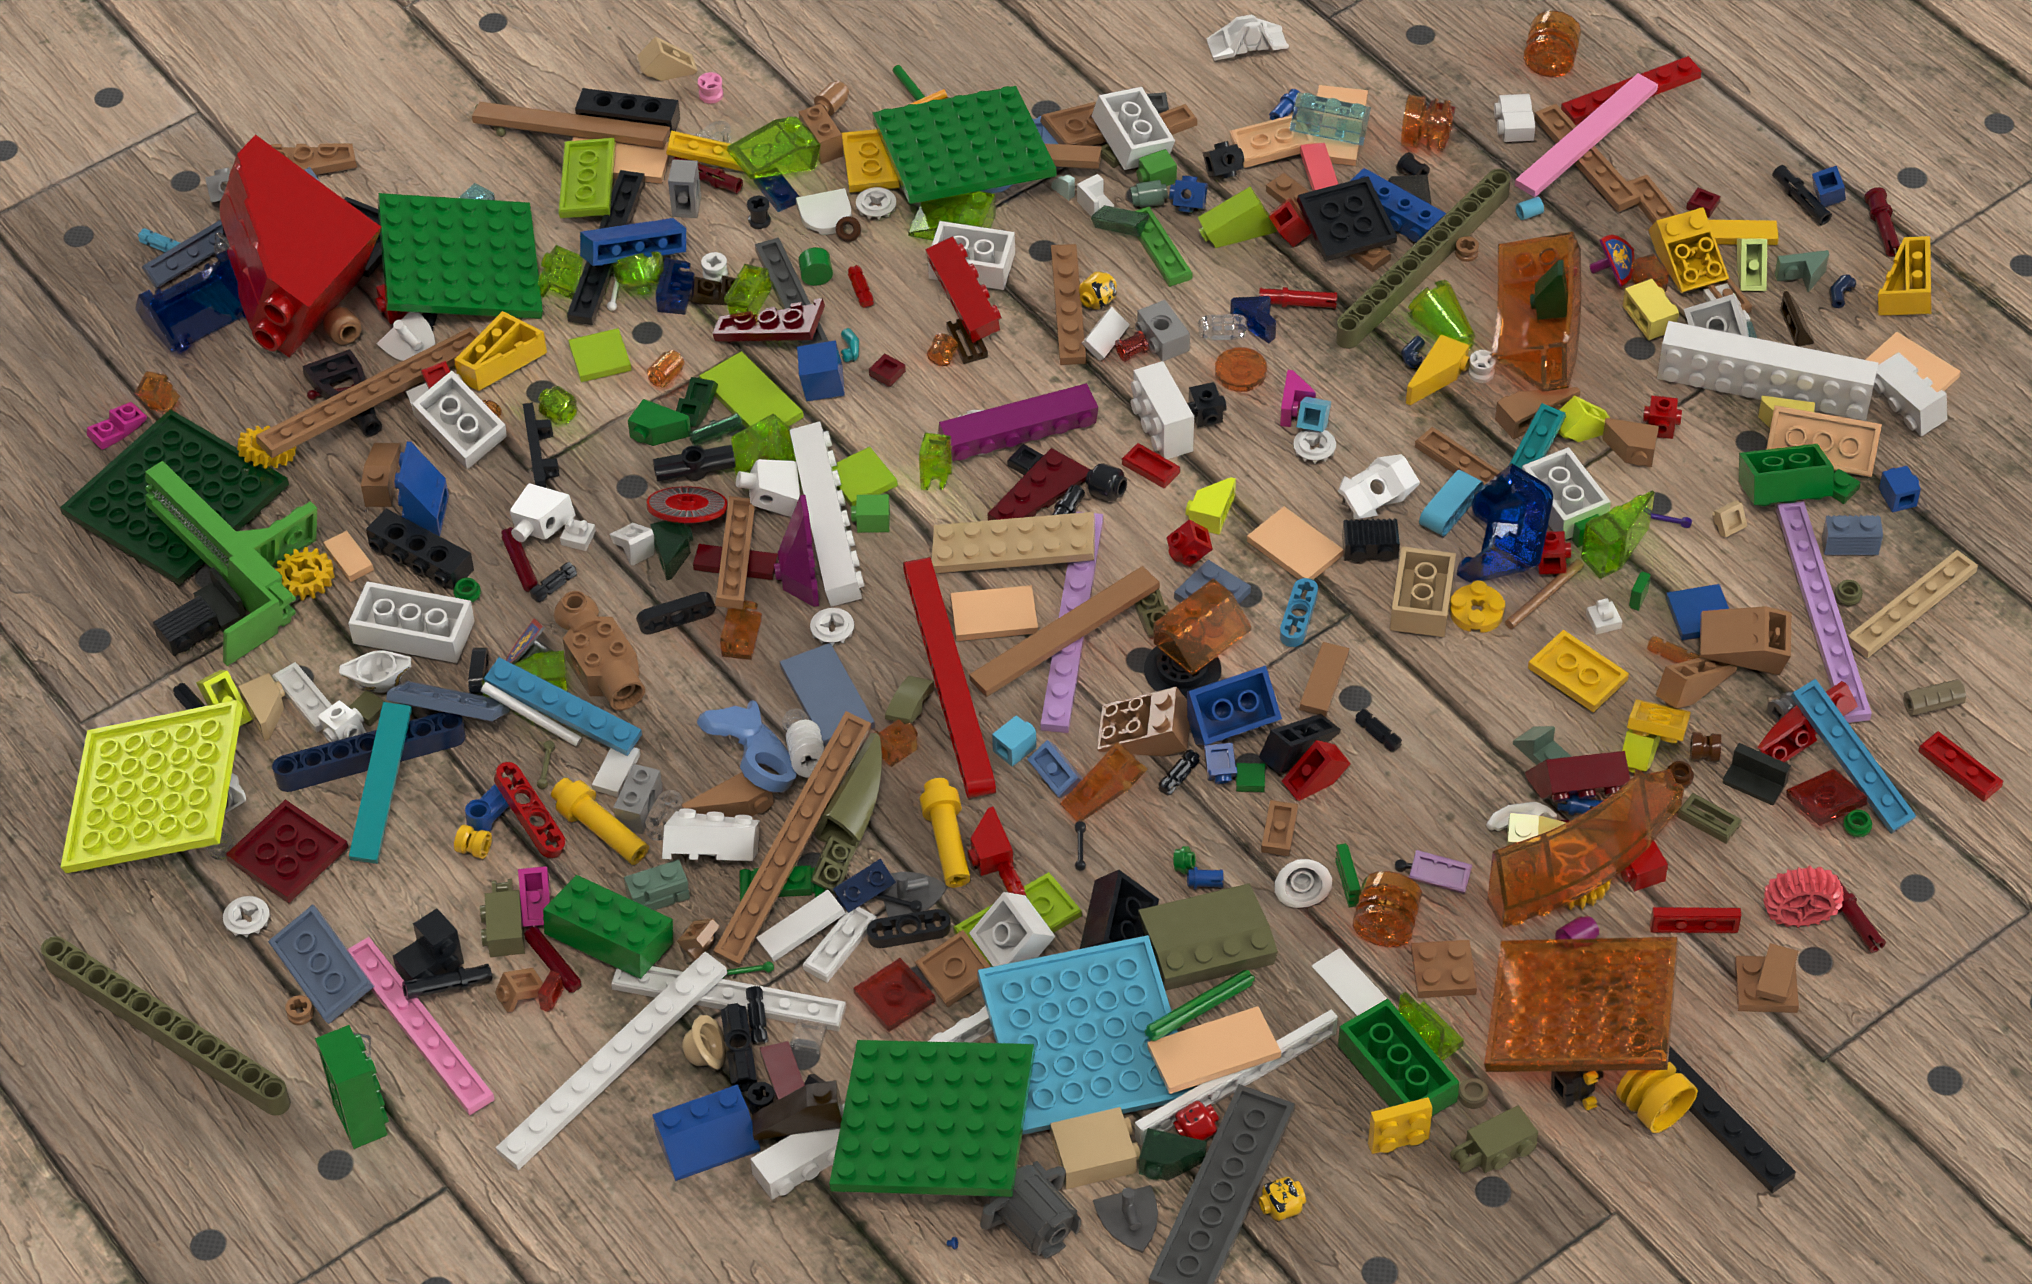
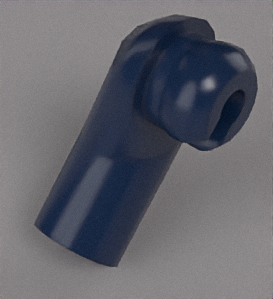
(1843, 283)
(1410, 352)

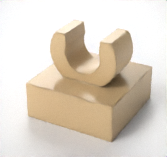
(1730, 518)

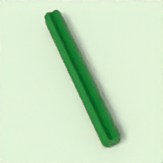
(1199, 1005)

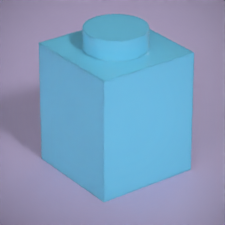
(1313, 414)
(1014, 740)

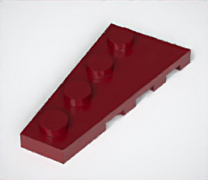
(771, 324)
(1040, 486)

